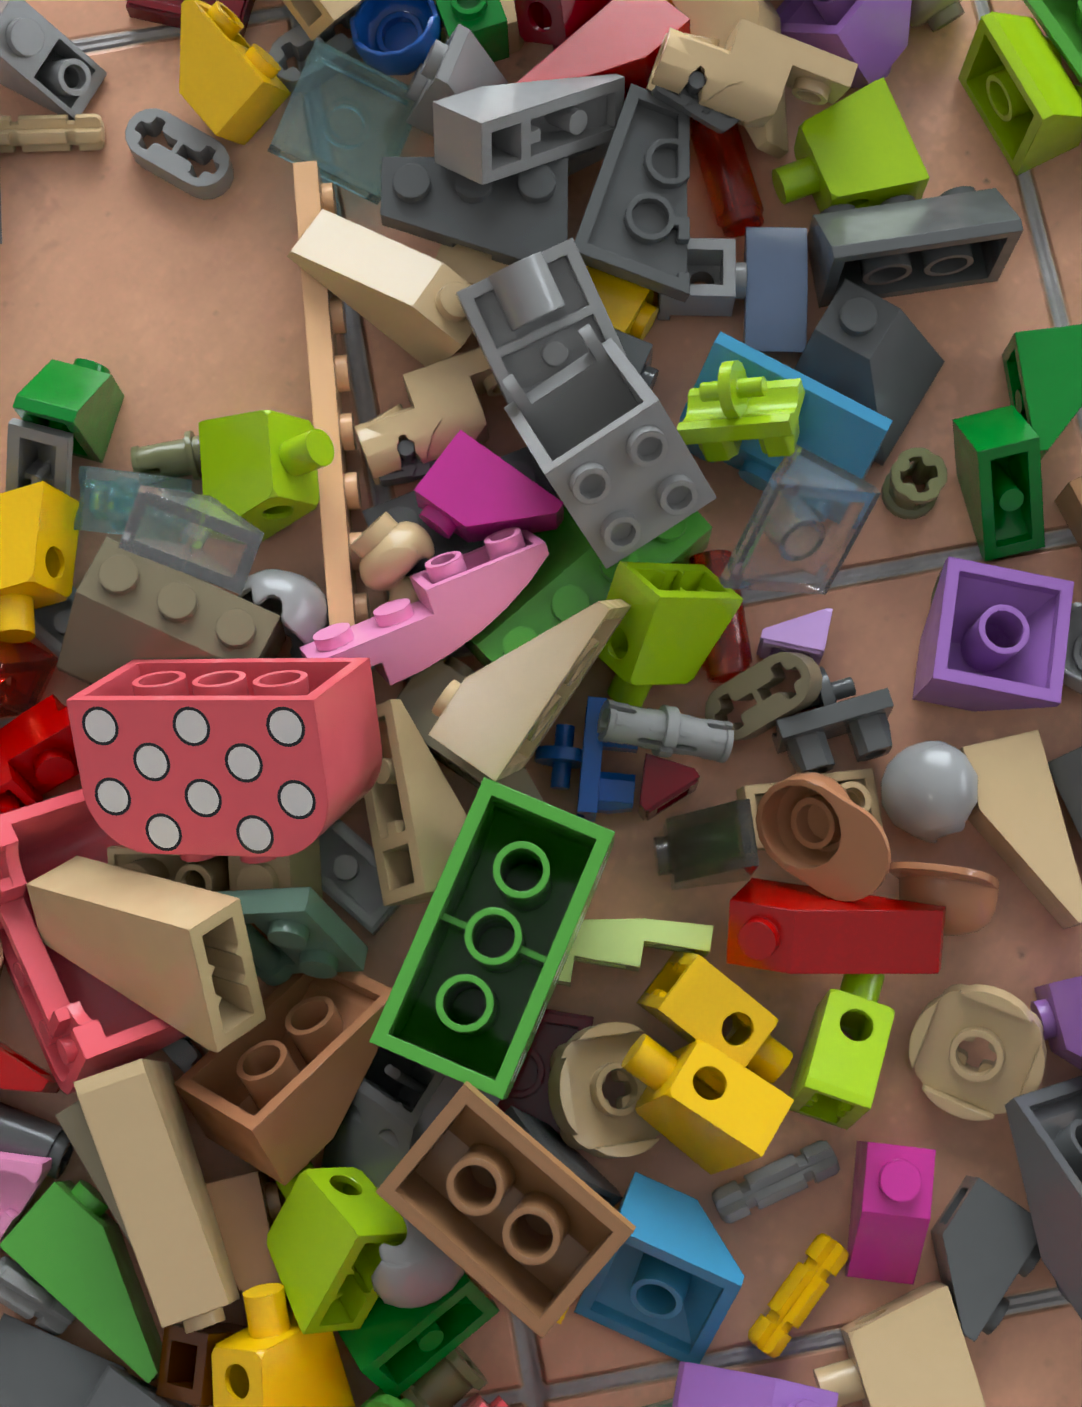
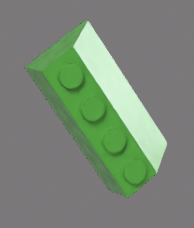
(574, 580)

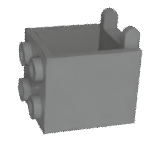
(609, 450)

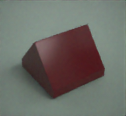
(664, 785)

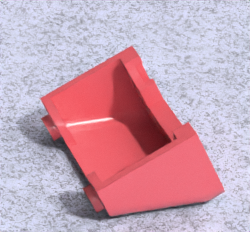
(74, 1015)

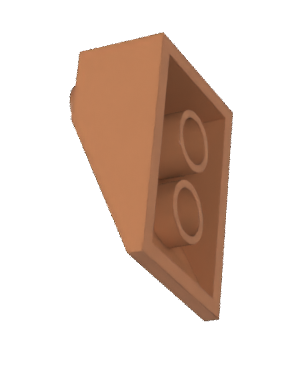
(293, 1076)

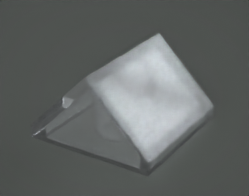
(800, 527)

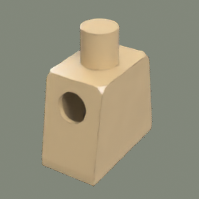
(905, 1356)

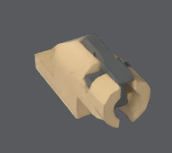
(745, 76)
(443, 400)

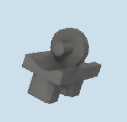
(860, 717)

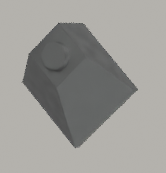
(872, 357)

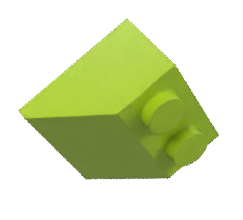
(1022, 90)

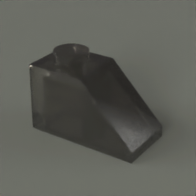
(708, 846)

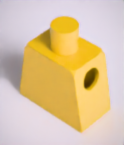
(35, 555)
(696, 1000)
(706, 1102)
(275, 1361)

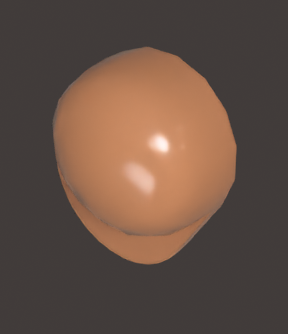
(823, 836)
(965, 892)

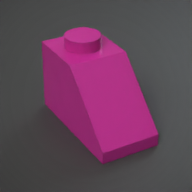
(480, 493)
(889, 1211)

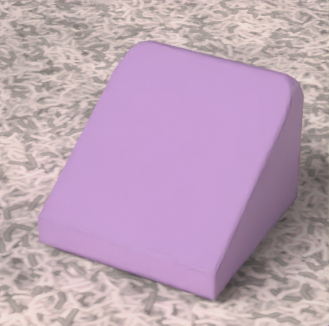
(799, 635)

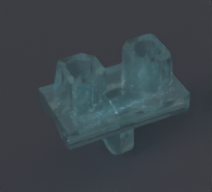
(110, 495)

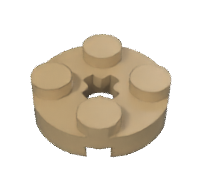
(970, 1013)
(577, 1096)

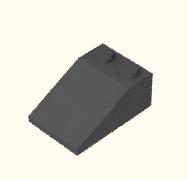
(1049, 1154)

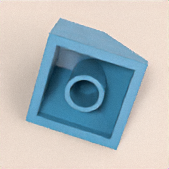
(668, 1278)

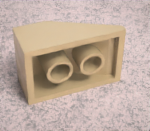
(511, 704)

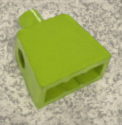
(853, 154)
(264, 466)
(669, 627)
(840, 1074)
(330, 1245)

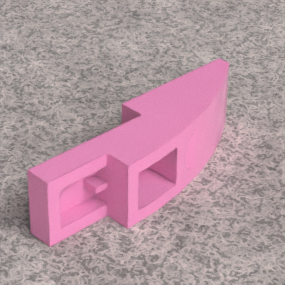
(455, 603)

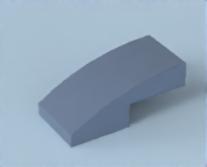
(776, 289)

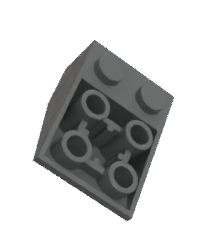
(389, 1115)

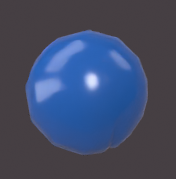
(395, 33)

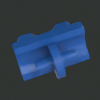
(597, 790)

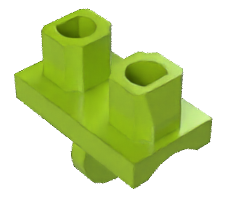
(742, 409)

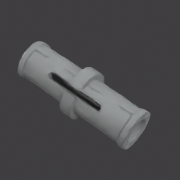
(665, 731)

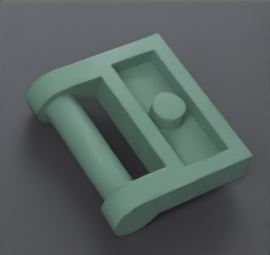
(302, 934)

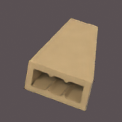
(156, 943)
(160, 1191)

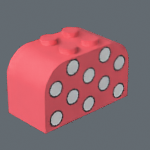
(226, 753)

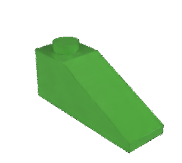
(85, 1265)

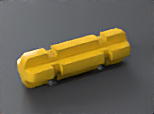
(798, 1295)

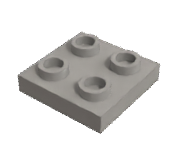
(532, 315)

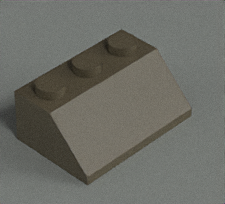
(152, 611)

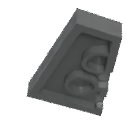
(639, 202)
(499, 218)

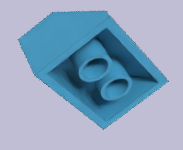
(828, 420)

